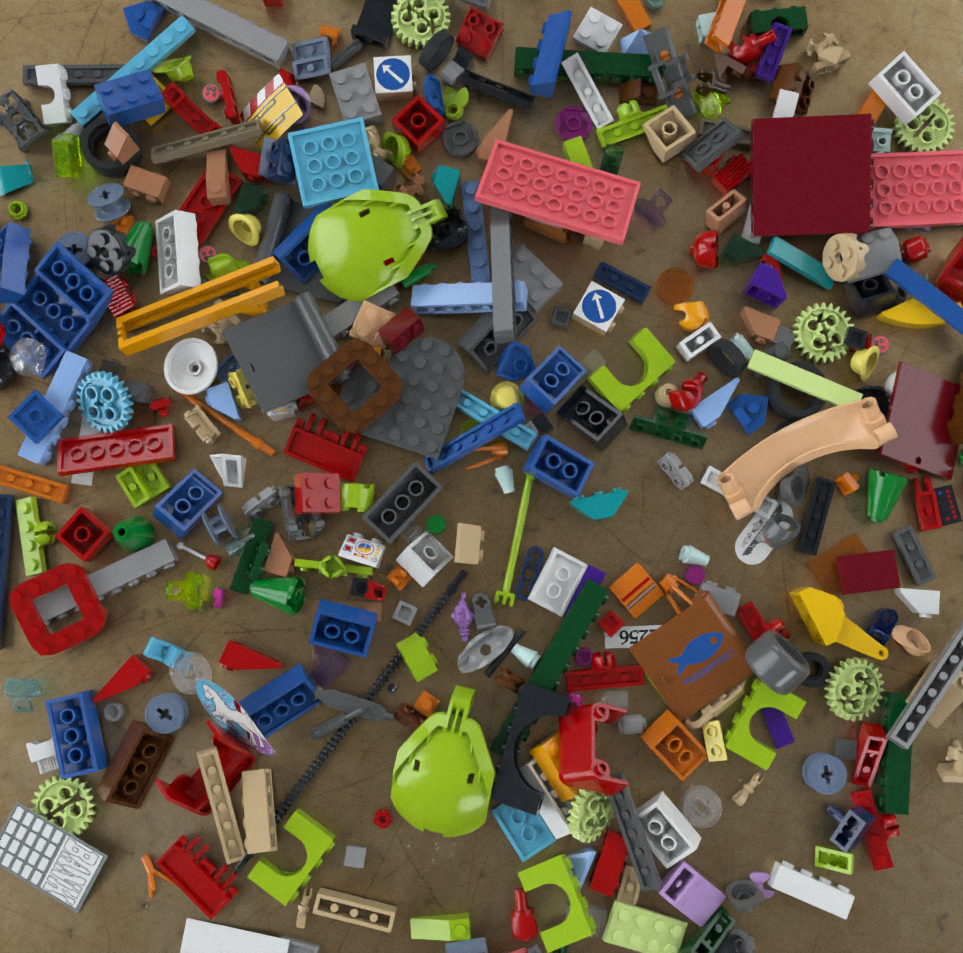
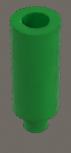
(418, 274)

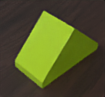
(834, 859)

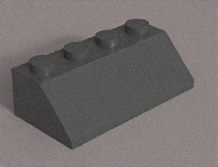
(479, 340)
(402, 502)

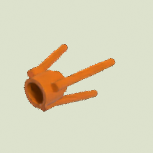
(497, 448)
(670, 584)

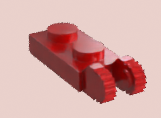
(228, 96)
(926, 505)

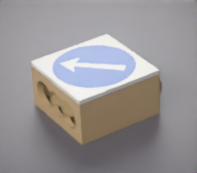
(394, 78)
(598, 309)

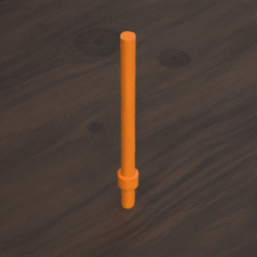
(257, 443)

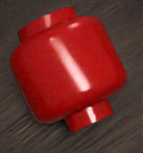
(915, 249)

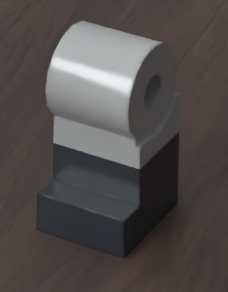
(457, 67)
(539, 424)

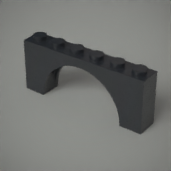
(511, 785)

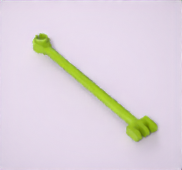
(505, 593)

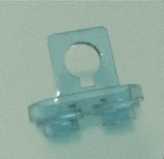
(22, 690)

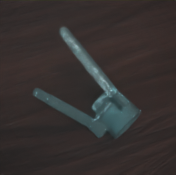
(235, 545)

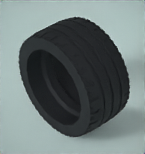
(93, 135)
(785, 411)

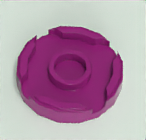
(573, 122)

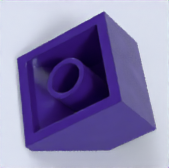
(766, 286)

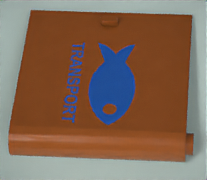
(695, 656)

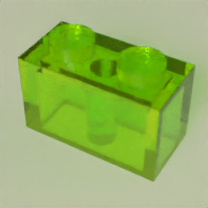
(67, 155)

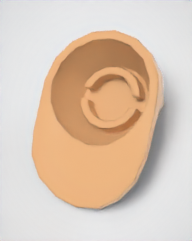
(911, 639)

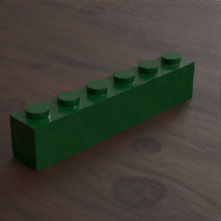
(895, 761)

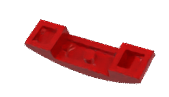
(188, 110)

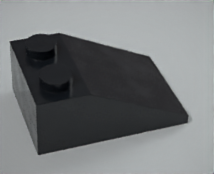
(870, 295)
(593, 418)

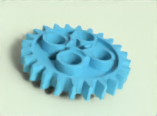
(104, 401)

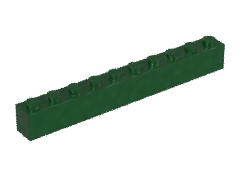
(559, 651)

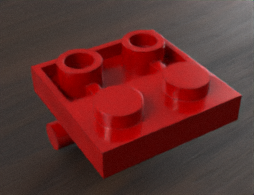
(479, 32)

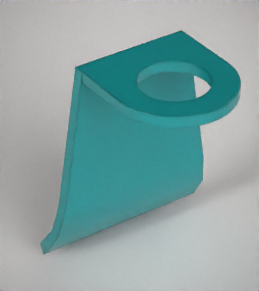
(15, 177)

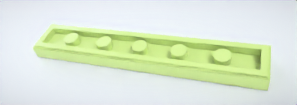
(801, 379)

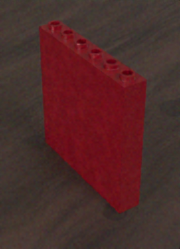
(811, 175)

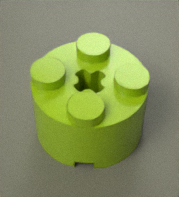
(356, 496)

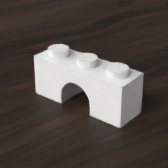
(59, 110)

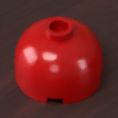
(706, 249)

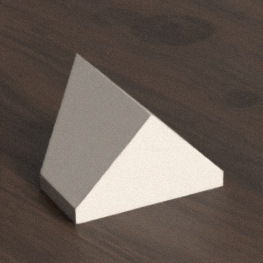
(230, 468)

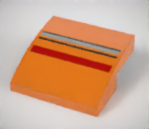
(636, 590)

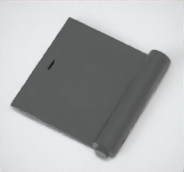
(282, 220)
(283, 350)

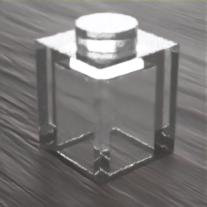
(614, 697)

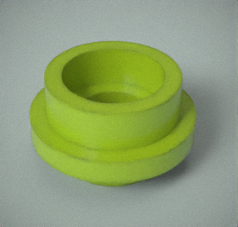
(12, 208)

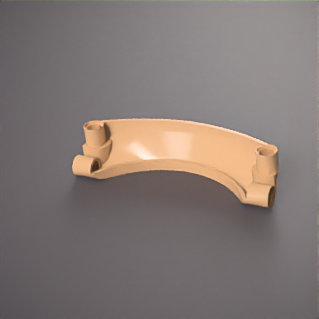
(829, 431)

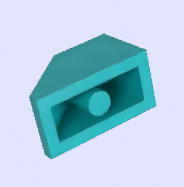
(446, 184)

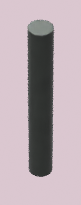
(494, 665)

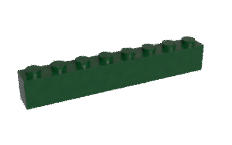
(601, 66)

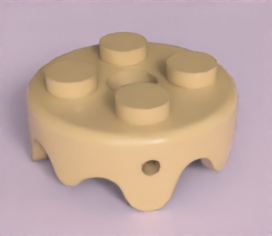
(852, 253)

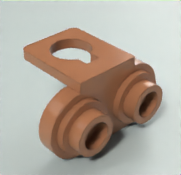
(412, 186)

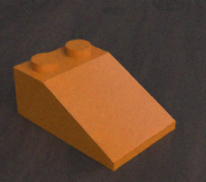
(674, 745)

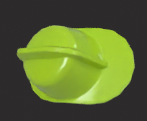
(176, 69)
(398, 145)
(223, 264)

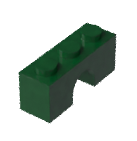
(761, 20)

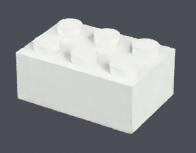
(904, 88)
(667, 830)

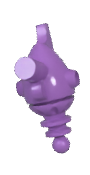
(463, 617)

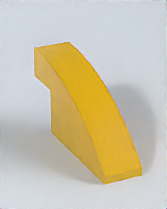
(911, 315)

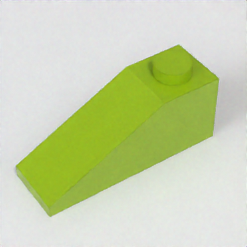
(441, 927)

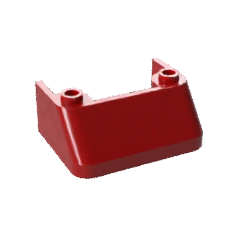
(951, 275)
(577, 749)
(191, 791)

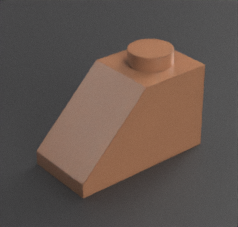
(120, 144)
(760, 325)
(280, 558)

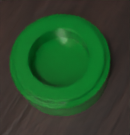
(436, 524)

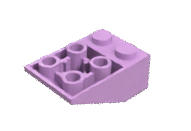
(690, 892)

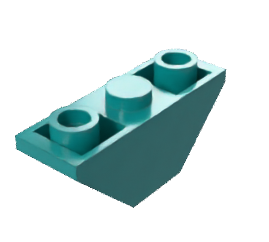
(600, 504)

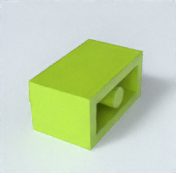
(417, 656)

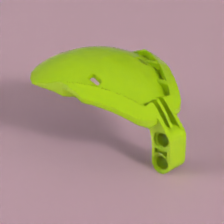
(354, 248)
(448, 751)

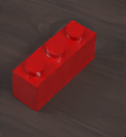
(609, 863)

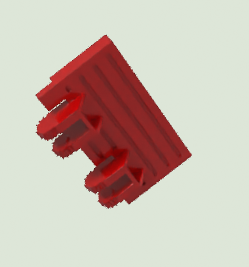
(325, 450)
(195, 877)

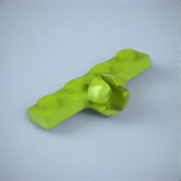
(629, 124)
(33, 535)
(333, 567)

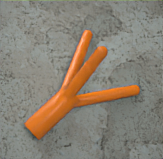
(151, 871)

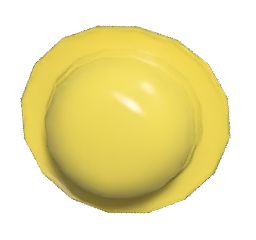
(245, 228)
(865, 361)
(505, 395)

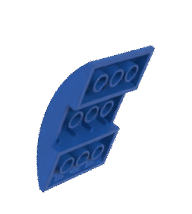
(58, 307)

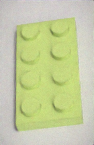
(643, 929)

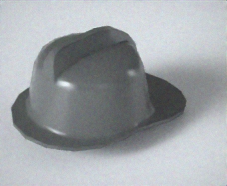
(794, 487)
(744, 895)
(737, 942)

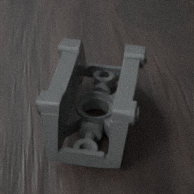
(22, 107)
(294, 524)

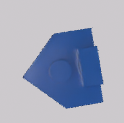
(143, 19)
(434, 94)
(515, 362)
(749, 411)

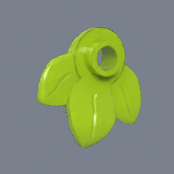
(455, 100)

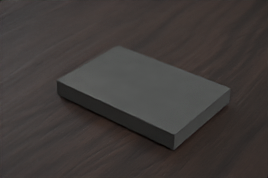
(712, 144)

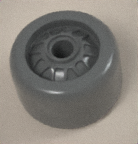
(777, 662)

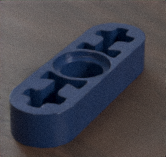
(529, 558)

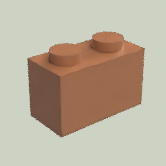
(146, 184)
(726, 211)

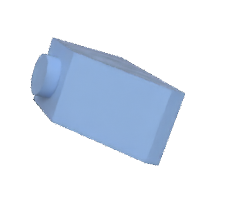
(223, 400)

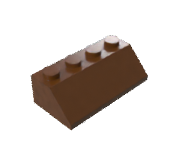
(134, 765)

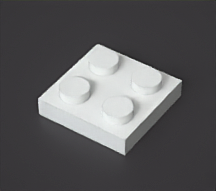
(597, 31)

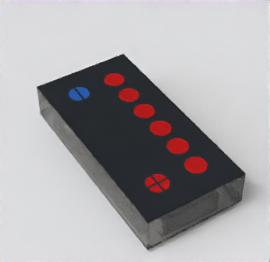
(947, 505)

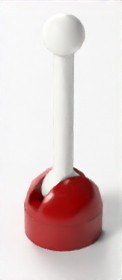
(211, 561)

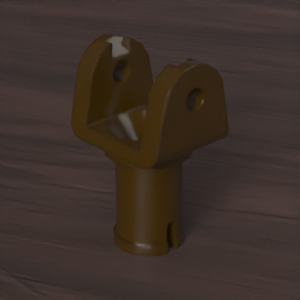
(711, 84)

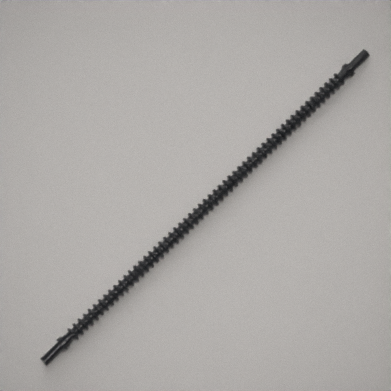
(281, 810)

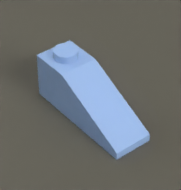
(711, 407)

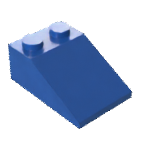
(552, 379)
(185, 503)

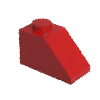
(248, 164)

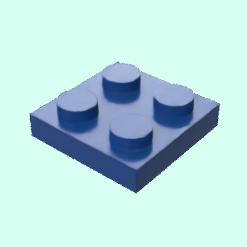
(36, 416)

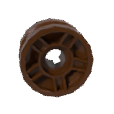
(509, 680)

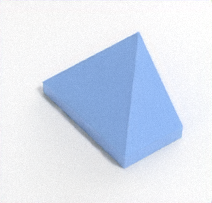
(634, 43)
(581, 863)

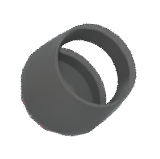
(775, 535)

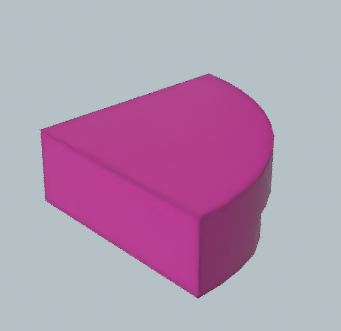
(219, 595)

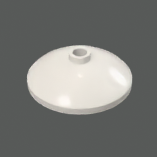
(182, 364)

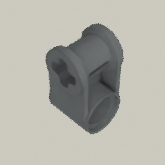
(483, 615)

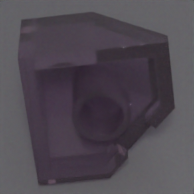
(327, 665)

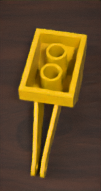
(827, 622)

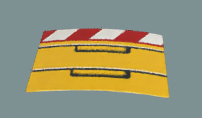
(274, 108)

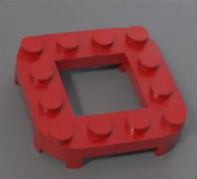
(31, 621)

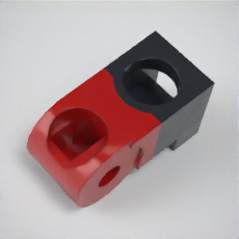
(367, 589)

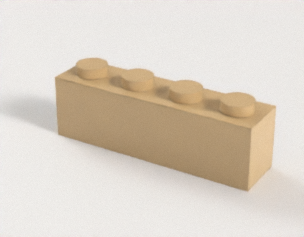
(259, 811)
(354, 910)

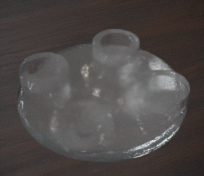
(28, 357)

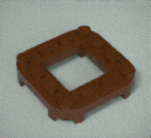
(335, 365)

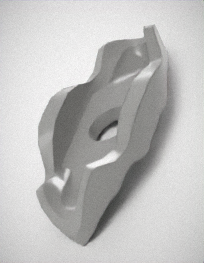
(496, 638)

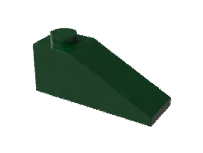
(711, 934)

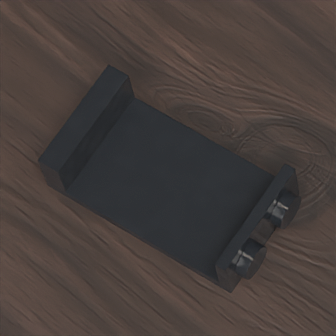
(375, 23)

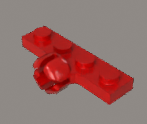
(756, 625)
(604, 675)
(882, 829)

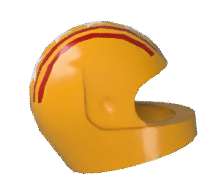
(696, 315)

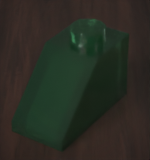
(612, 159)
(251, 199)
(741, 251)

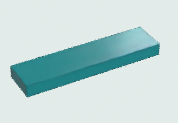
(799, 262)

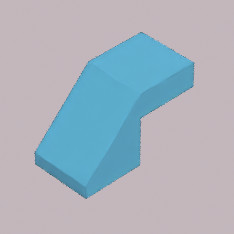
(162, 651)

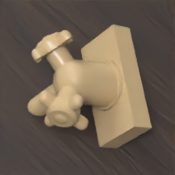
(821, 67)
(218, 326)
(952, 771)

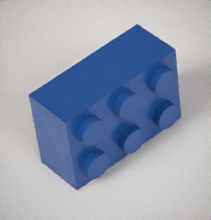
(130, 98)
(558, 466)
(343, 628)

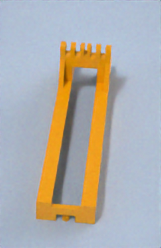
(249, 303)

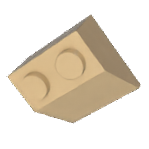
(669, 133)
(468, 544)

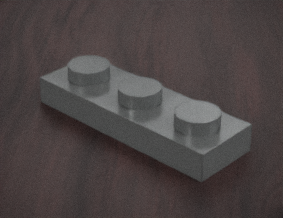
(914, 555)

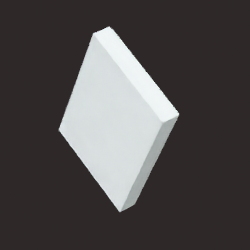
(557, 582)

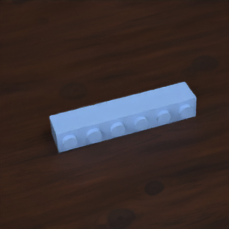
(461, 298)
(63, 396)

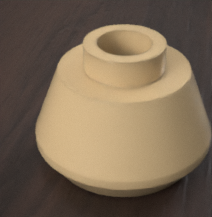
(661, 393)

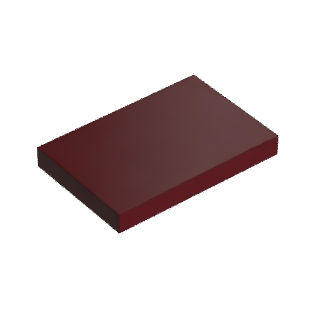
(867, 572)

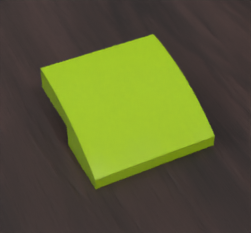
(143, 483)

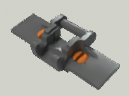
(663, 54)

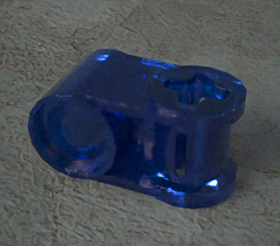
(881, 627)

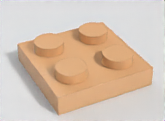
(369, 321)

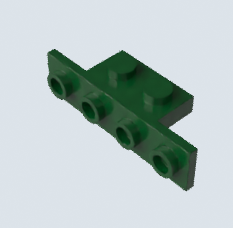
(670, 426)
(252, 556)

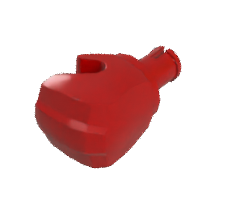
(751, 48)
(690, 394)
(522, 920)

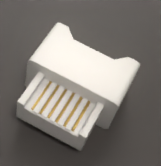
(44, 754)

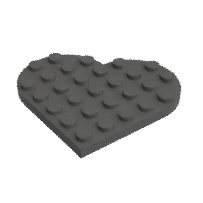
(431, 391)

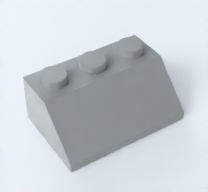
(882, 252)

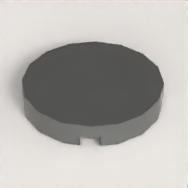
(460, 139)

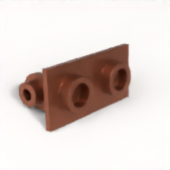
(406, 713)

